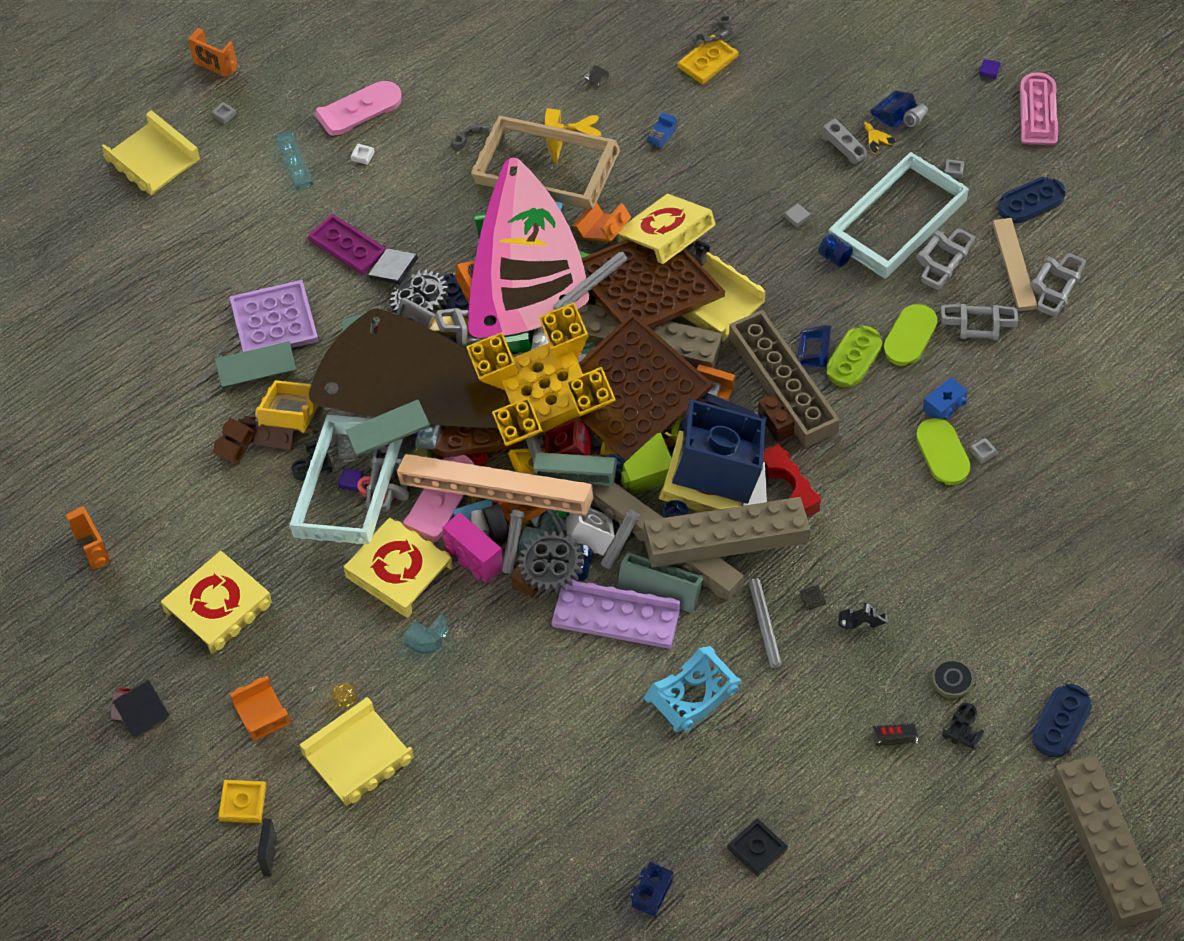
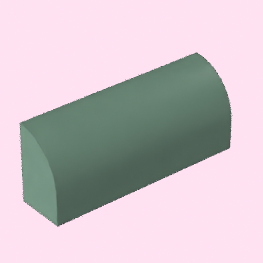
(255, 364)
(387, 428)
(577, 468)
(661, 581)

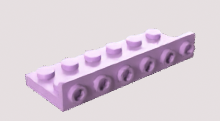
(617, 614)

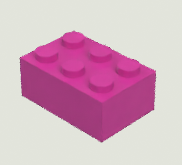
(472, 548)

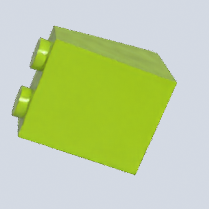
(647, 467)

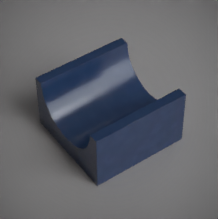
(720, 451)

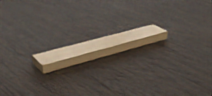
(1014, 264)

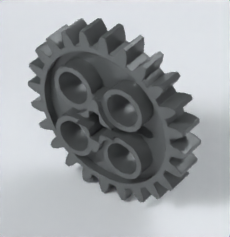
(430, 291)
(551, 562)

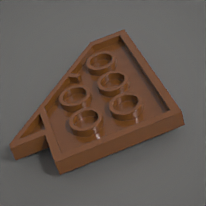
(470, 440)

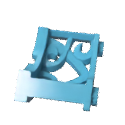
(661, 692)

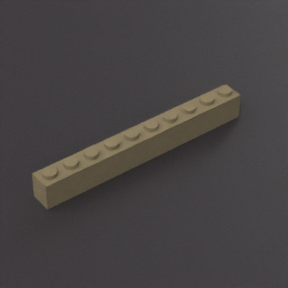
(716, 573)

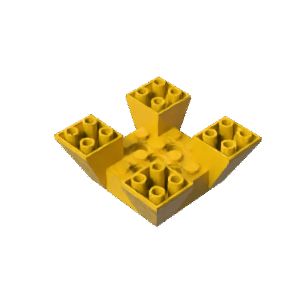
(519, 376)

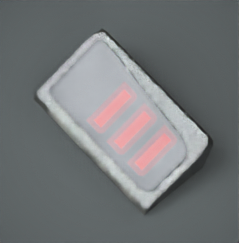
(895, 734)

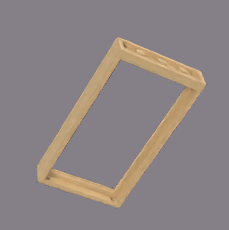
(599, 176)

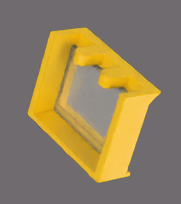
(286, 406)

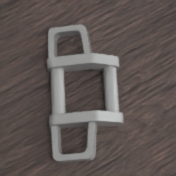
(948, 245)
(1058, 270)
(995, 310)
(459, 325)
(393, 490)

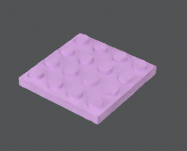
(274, 316)

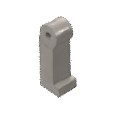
(844, 141)

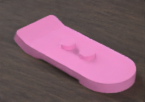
(359, 107)
(1038, 110)
(434, 509)

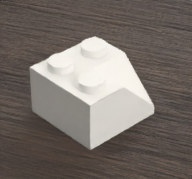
(591, 530)

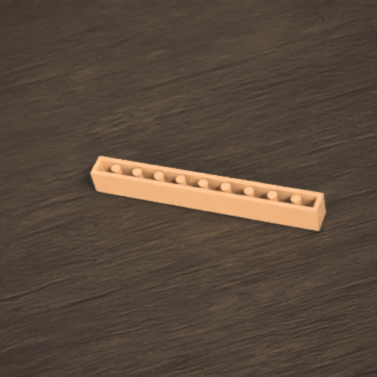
(495, 484)

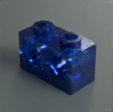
(656, 890)

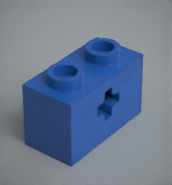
(945, 399)

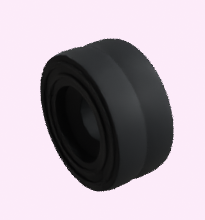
(496, 522)

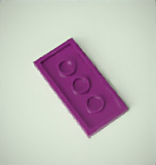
(347, 244)

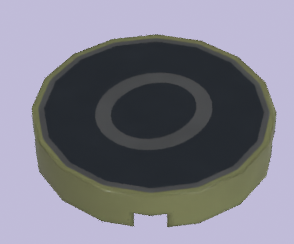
(952, 678)

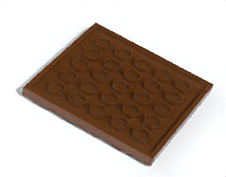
(650, 288)
(648, 383)

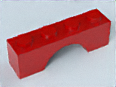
(780, 466)

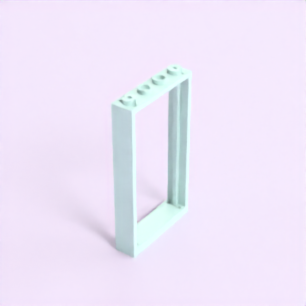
(869, 257)
(338, 425)

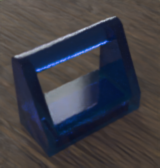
(894, 114)
(820, 359)

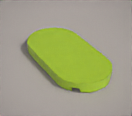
(910, 335)
(854, 356)
(943, 451)

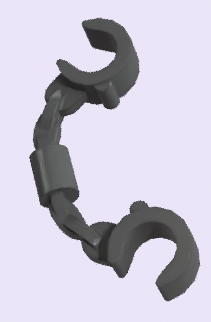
(723, 22)
(474, 128)

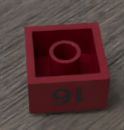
(569, 438)

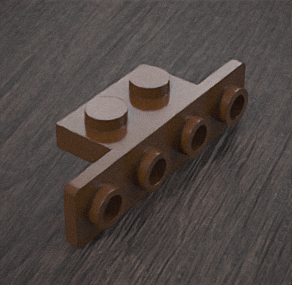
(273, 436)

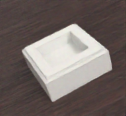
(362, 154)

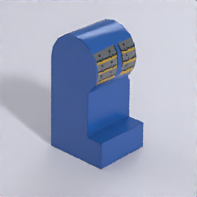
(662, 130)

